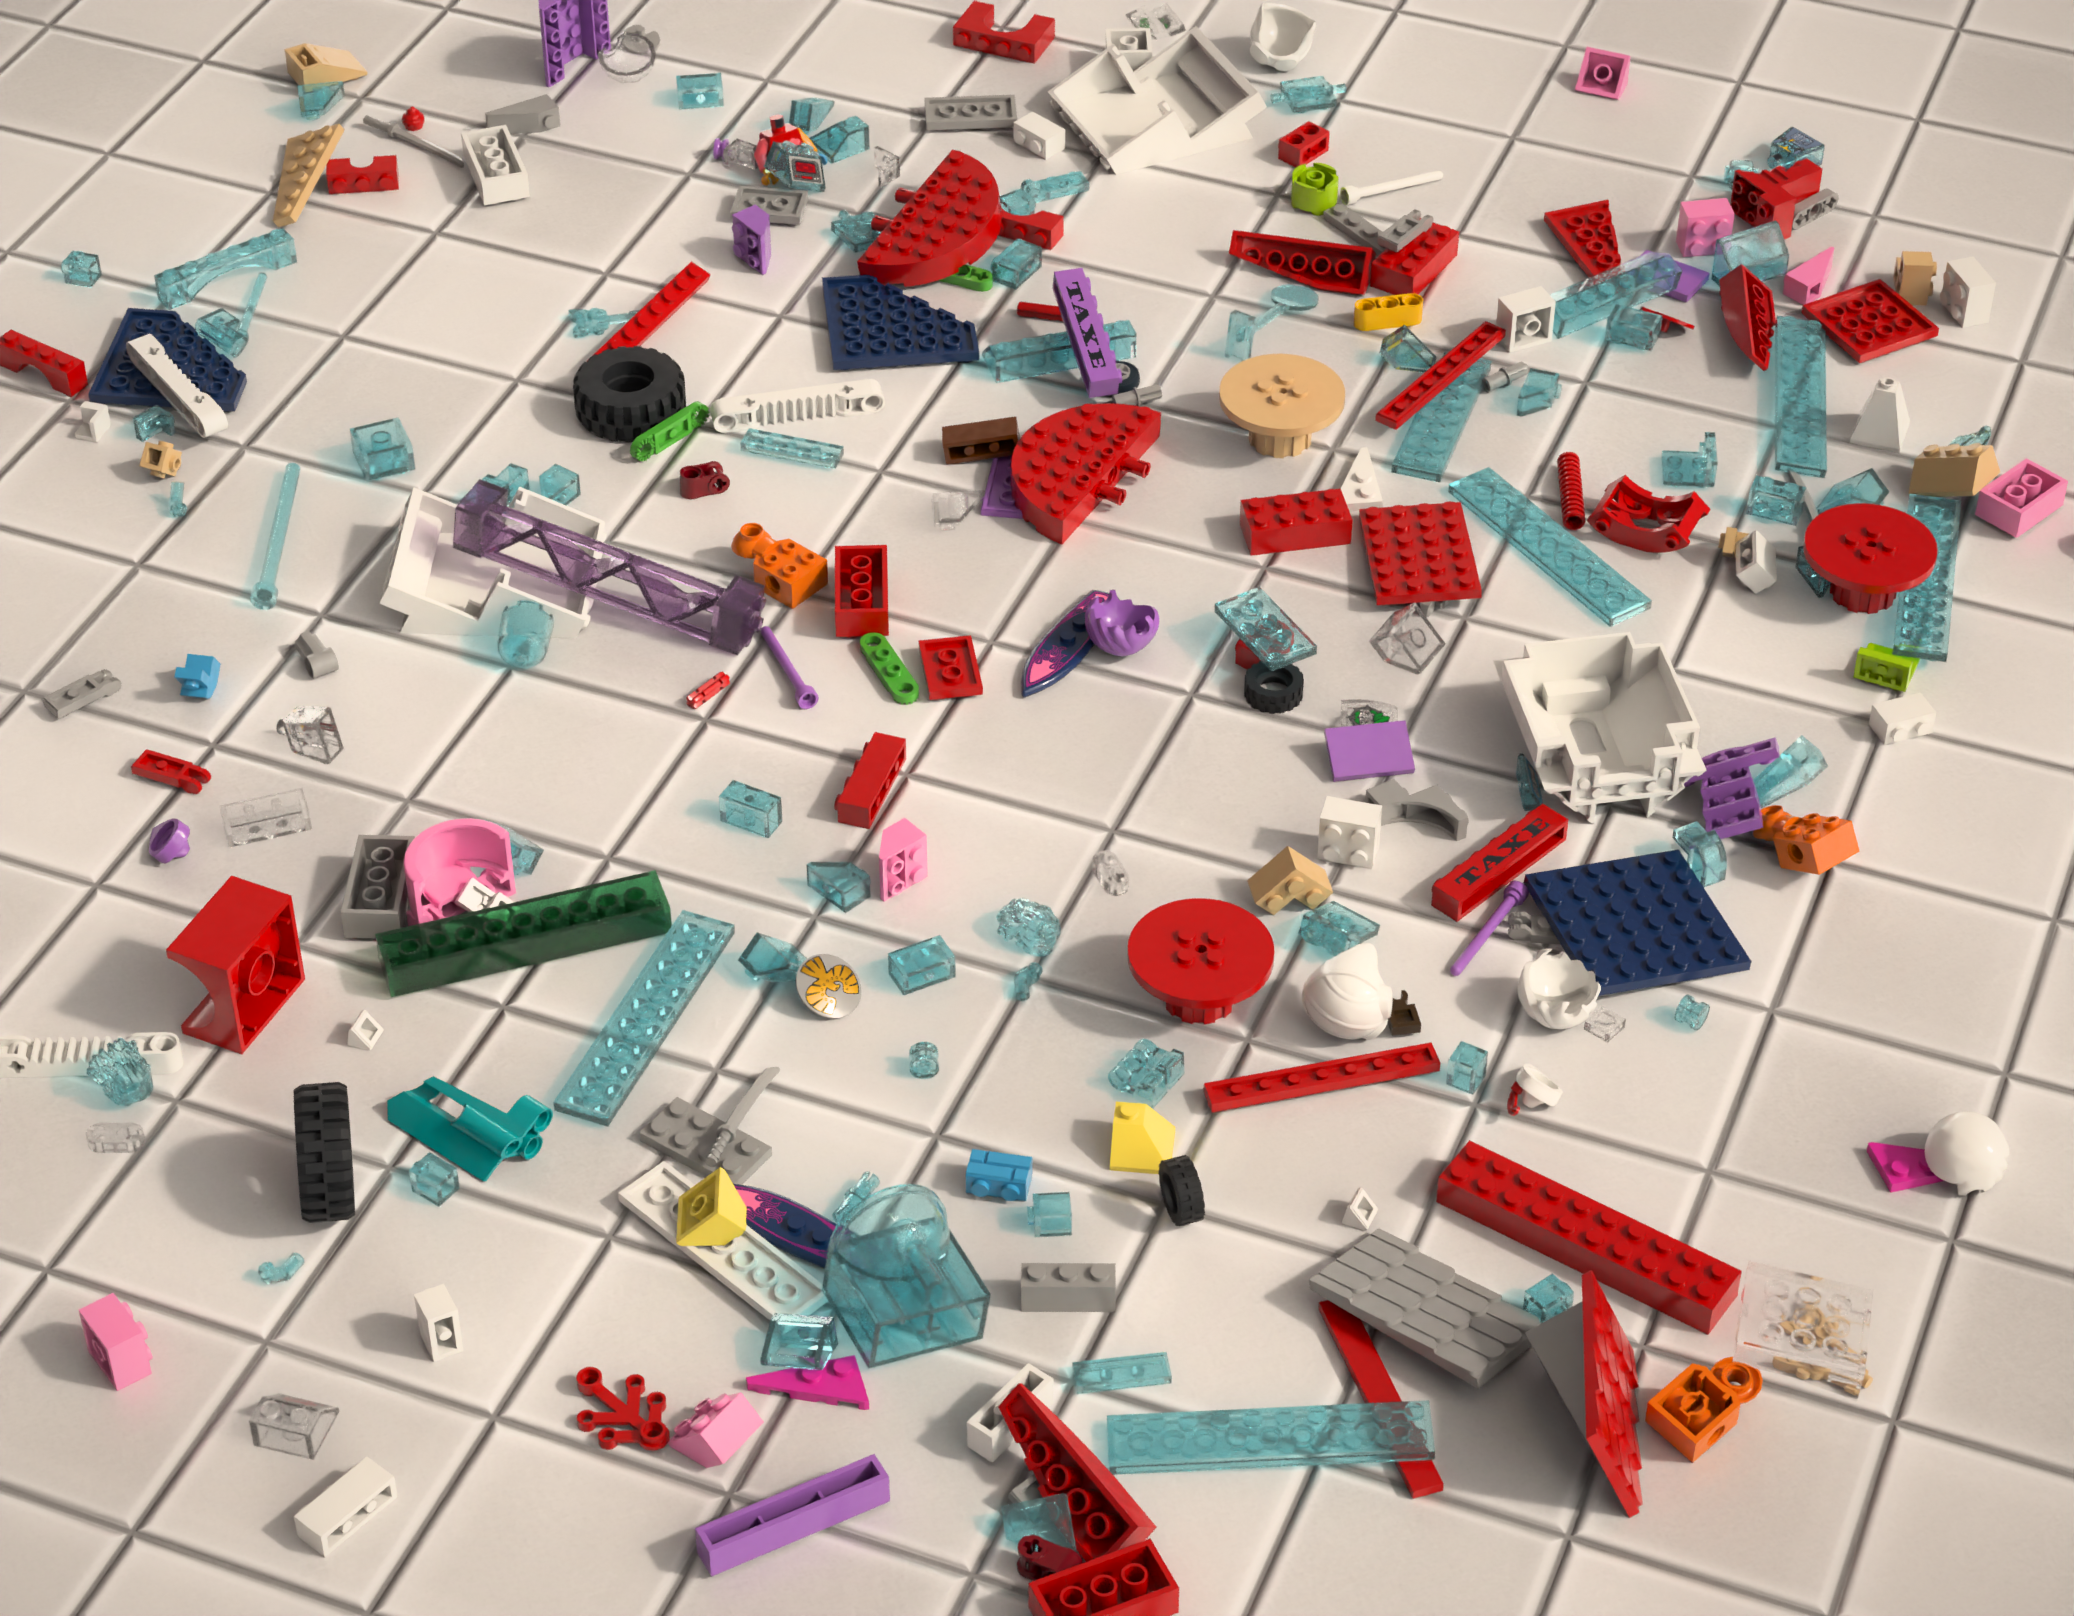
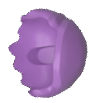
(1120, 625)

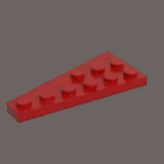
(1587, 235)

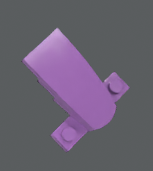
(1728, 788)

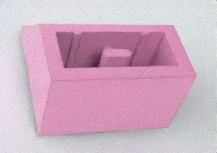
(901, 858)
(716, 1429)

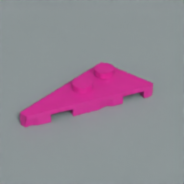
(1901, 1166)
(834, 1383)

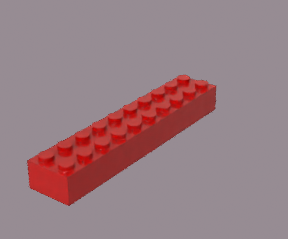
(1589, 1237)

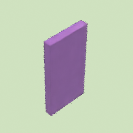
(998, 496)

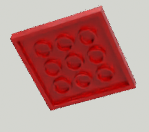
(1870, 320)

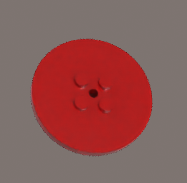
(1869, 554)
(1200, 957)

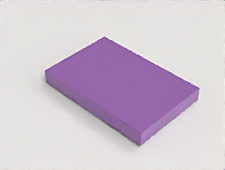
(1690, 282)
(1369, 751)

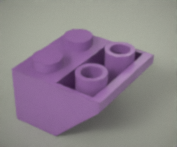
(752, 237)

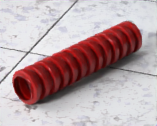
(1571, 490)

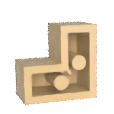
(1914, 275)
(1289, 877)

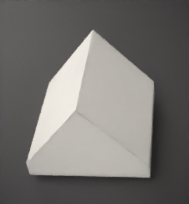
(364, 1032)
(1360, 1211)

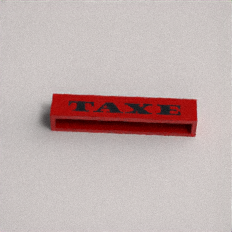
(1499, 862)

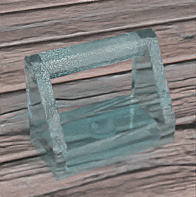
(803, 1333)

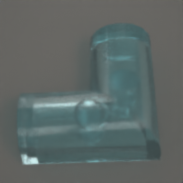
(220, 330)

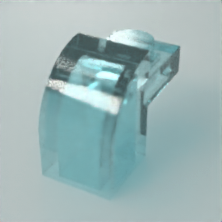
(1704, 851)

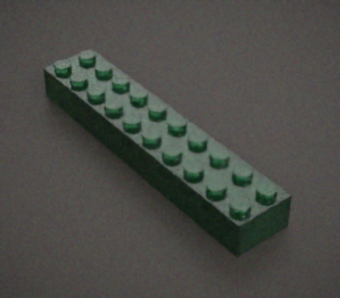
(523, 933)

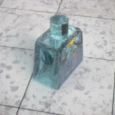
(1794, 147)

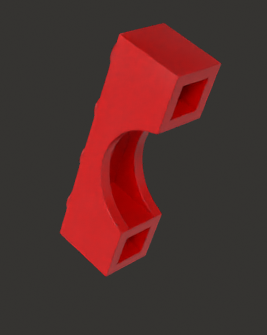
(1039, 228)
(62, 370)

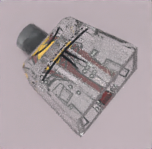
(312, 733)

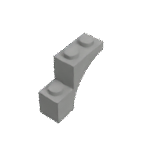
(1427, 807)

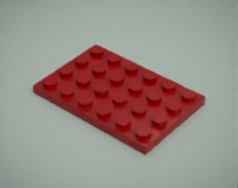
(1419, 553)

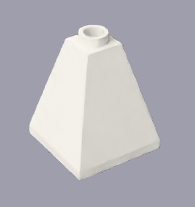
(1883, 418)

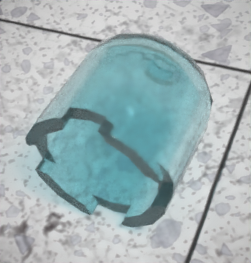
(524, 634)

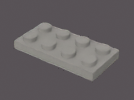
(970, 112)
(689, 1135)

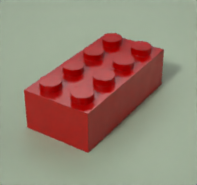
(1415, 263)
(1295, 521)
(861, 590)
(1116, 1584)

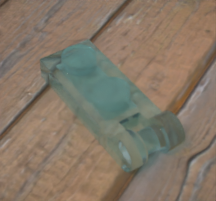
(1056, 186)

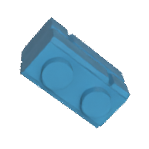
(998, 1175)

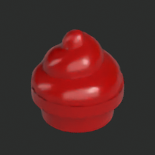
(413, 119)

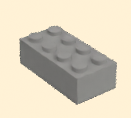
(376, 887)

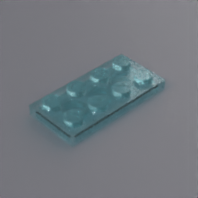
(1265, 629)

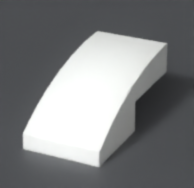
(477, 897)

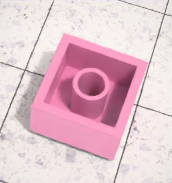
(1702, 224)
(116, 1341)

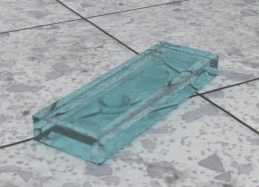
(1121, 1372)

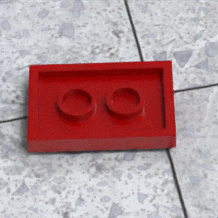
(950, 667)

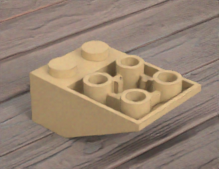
(321, 64)

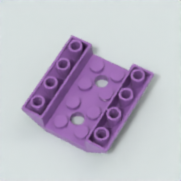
(571, 30)

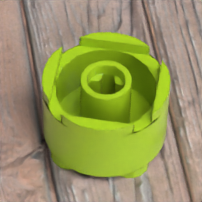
(1314, 188)

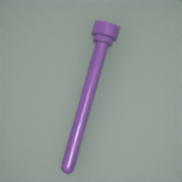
(805, 694)
(1514, 895)

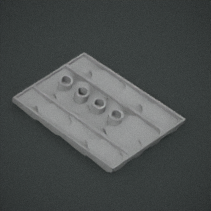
(1427, 1307)

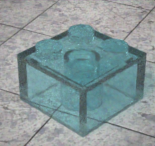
(382, 449)

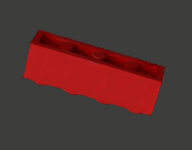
(871, 780)

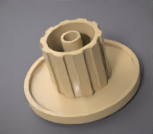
(1281, 401)

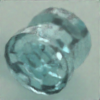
(1692, 1012)
(924, 1060)

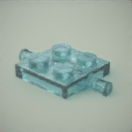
(1308, 94)
(855, 230)

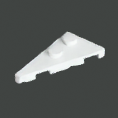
(1361, 485)

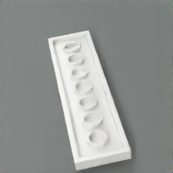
(744, 1265)

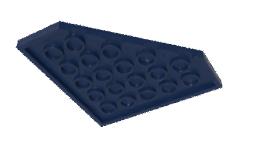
(884, 328)
(125, 384)

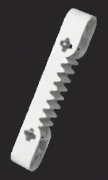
(192, 404)
(733, 415)
(71, 1058)

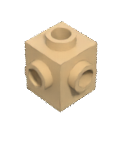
(161, 459)

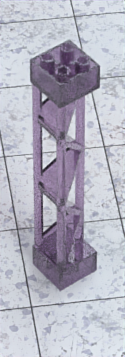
(483, 533)

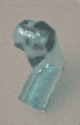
(176, 507)
(1025, 978)
(271, 1274)

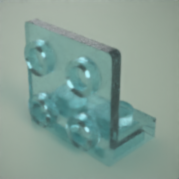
(1691, 468)

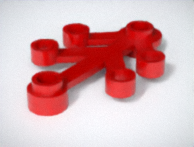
(649, 1434)

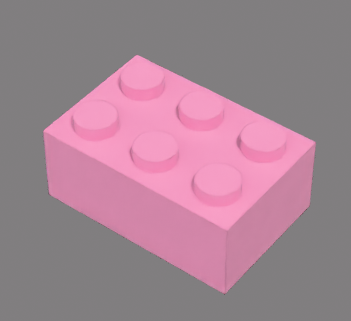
(2021, 497)

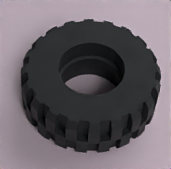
(627, 392)
(324, 1152)

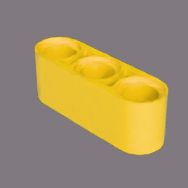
(1388, 312)

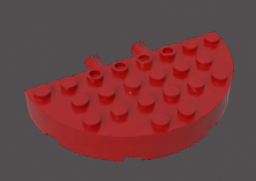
(940, 226)
(1075, 462)

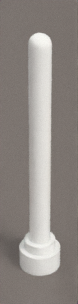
(1352, 194)

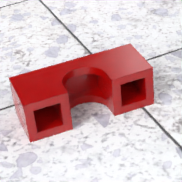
(379, 176)

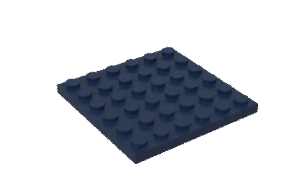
(1637, 921)

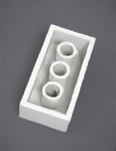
(495, 165)

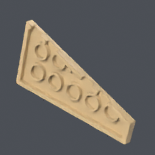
(301, 169)

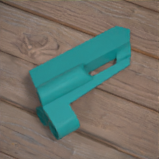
(481, 1132)

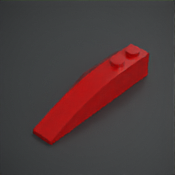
(1311, 262)
(1748, 313)
(1099, 1506)

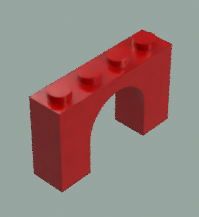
(1026, 44)

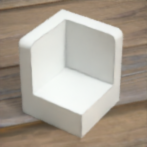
(95, 421)

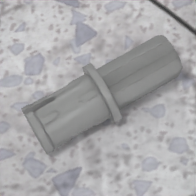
(1505, 376)
(1138, 396)

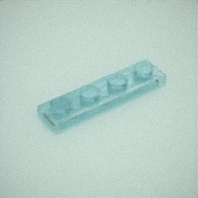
(792, 448)

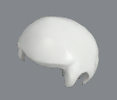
(1557, 990)
(1967, 1151)

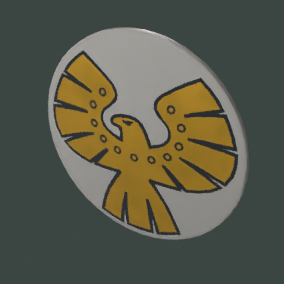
(828, 986)

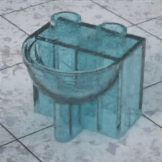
(902, 1277)

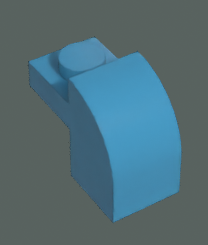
(199, 676)

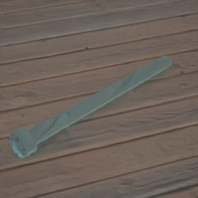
(265, 593)

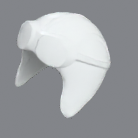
(1281, 36)
(1349, 995)

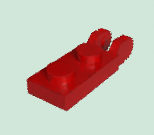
(171, 771)

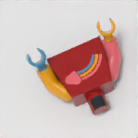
(778, 133)

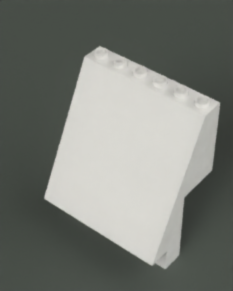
(1163, 110)
(465, 594)

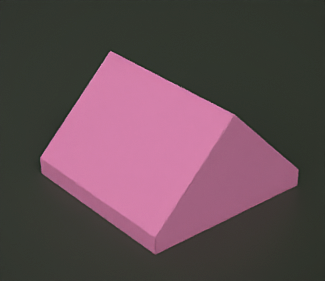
(1603, 73)

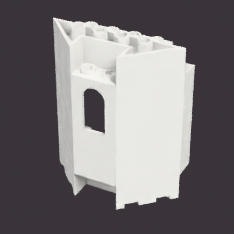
(1629, 699)

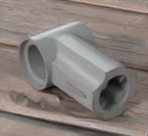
(315, 655)

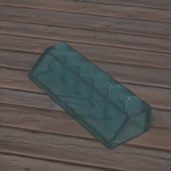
(1622, 285)
(1051, 353)

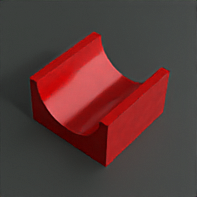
(247, 959)

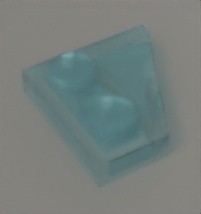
(1042, 1517)

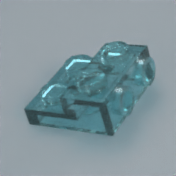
(1336, 928)

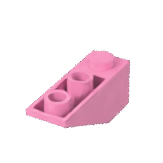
(1808, 280)

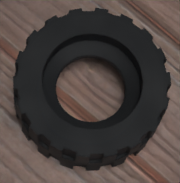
(1273, 700)
(1181, 1190)

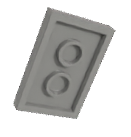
(782, 205)

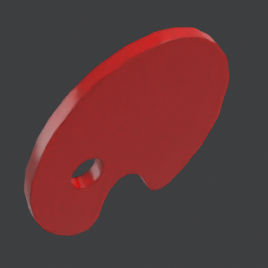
(1666, 320)

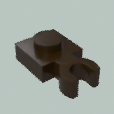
(1404, 1017)

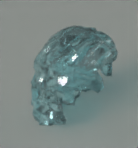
(1030, 924)
(121, 1072)

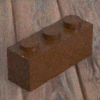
(980, 440)

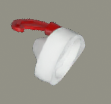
(1535, 1090)

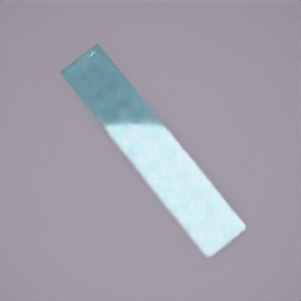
(1800, 397)
(1550, 547)
(1925, 610)
(644, 1018)
(1270, 1437)

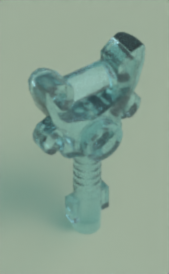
(599, 321)

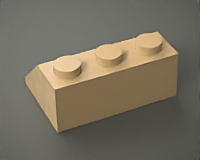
(1953, 470)

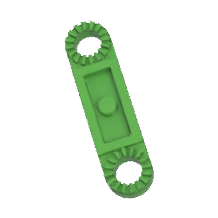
(669, 431)
(889, 668)

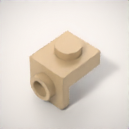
(1728, 540)

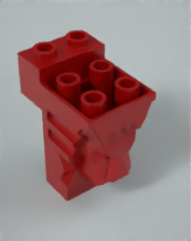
(1773, 193)

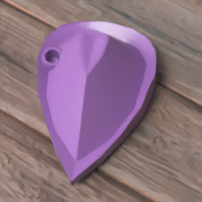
(169, 840)

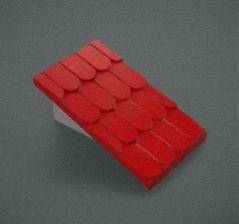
(1597, 1381)

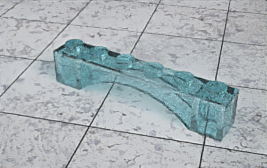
(182, 283)

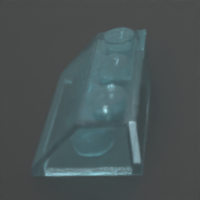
(1758, 249)

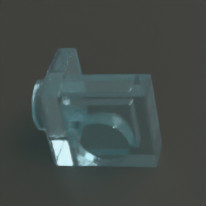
(152, 422)

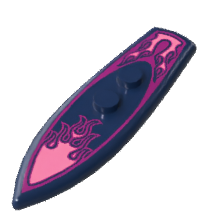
(1059, 648)
(787, 1224)

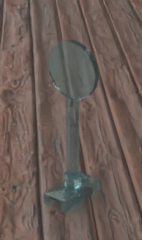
(1243, 326)

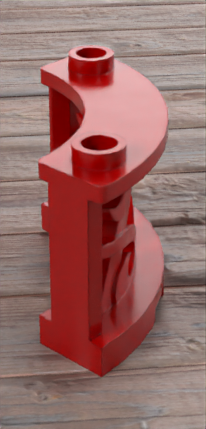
(1675, 514)

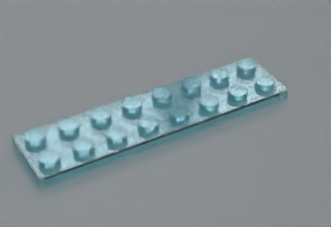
(1440, 425)

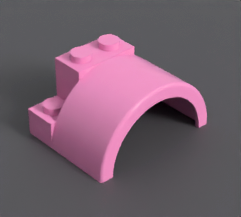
(440, 865)

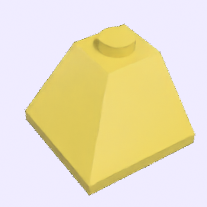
(1139, 1139)
(710, 1212)

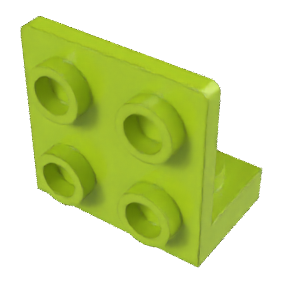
(1880, 667)

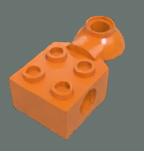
(782, 566)
(1808, 842)
(1702, 1405)

